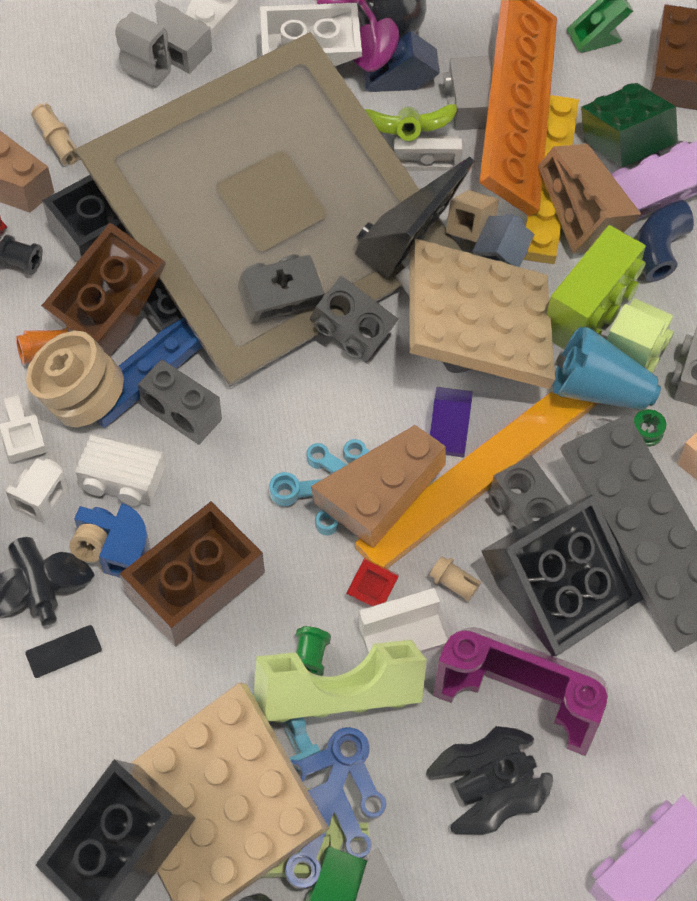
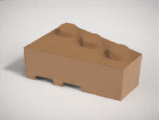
(22, 176)

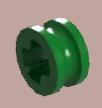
(653, 418)

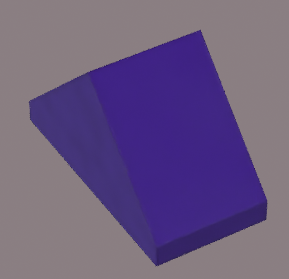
(451, 419)

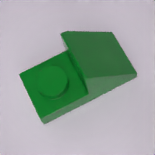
(598, 25)

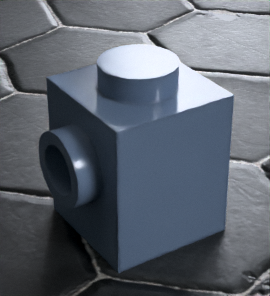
(504, 239)

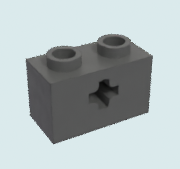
(269, 301)

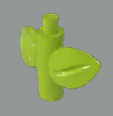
(410, 123)

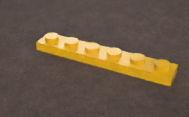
(545, 223)

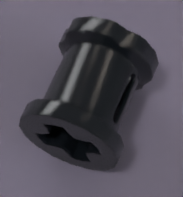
(20, 254)

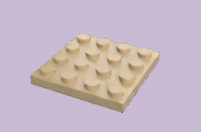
(480, 314)
(241, 792)

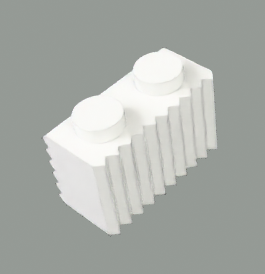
(120, 470)

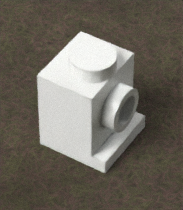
(38, 490)

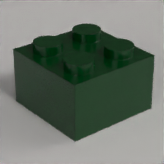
(629, 124)

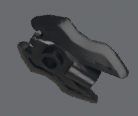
(496, 777)

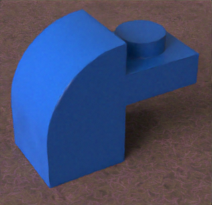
(125, 540)

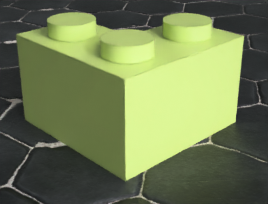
(642, 333)

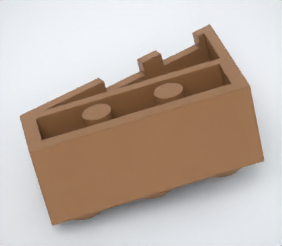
(585, 195)
(381, 484)

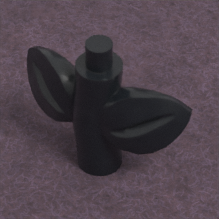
(38, 579)

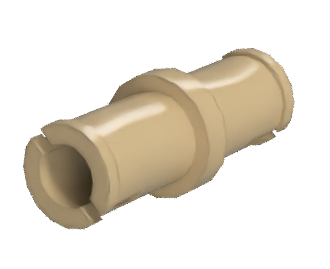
(55, 133)

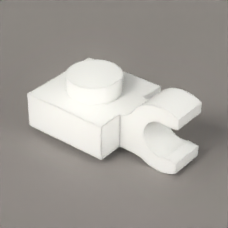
(21, 433)

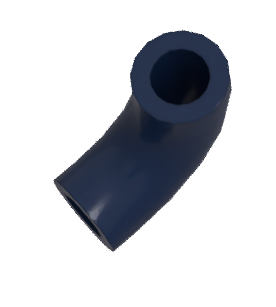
(658, 234)

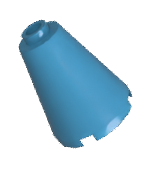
(603, 374)

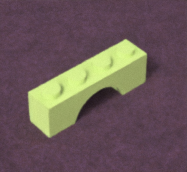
(386, 678)

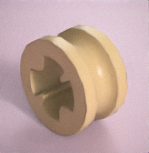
(85, 550)

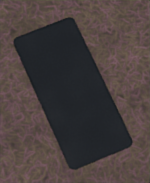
(63, 651)

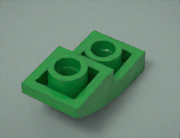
(338, 877)

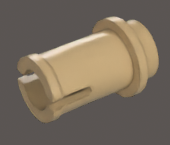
(455, 578)

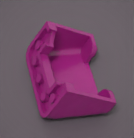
(480, 653)

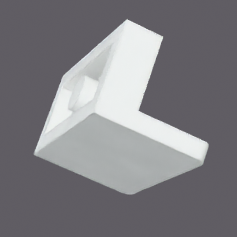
(428, 152)
(405, 619)

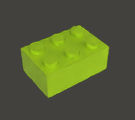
(596, 285)

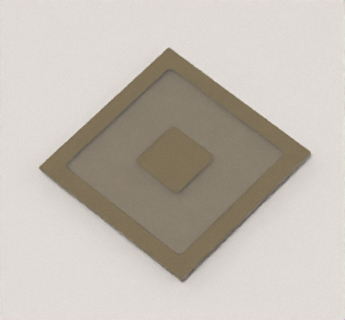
(245, 176)

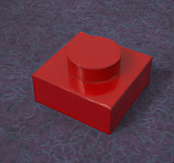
(372, 583)

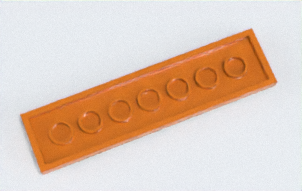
(519, 104)

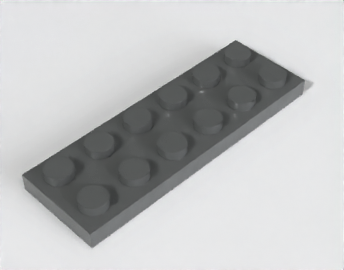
(644, 521)

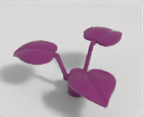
(377, 39)

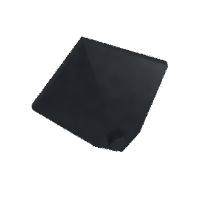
(390, 238)
(563, 574)

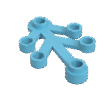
(303, 488)

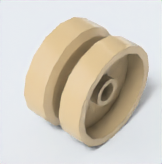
(75, 379)

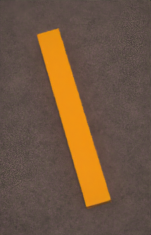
(474, 475)

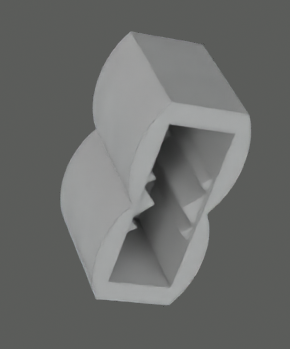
(143, 49)

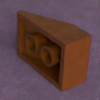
(106, 289)

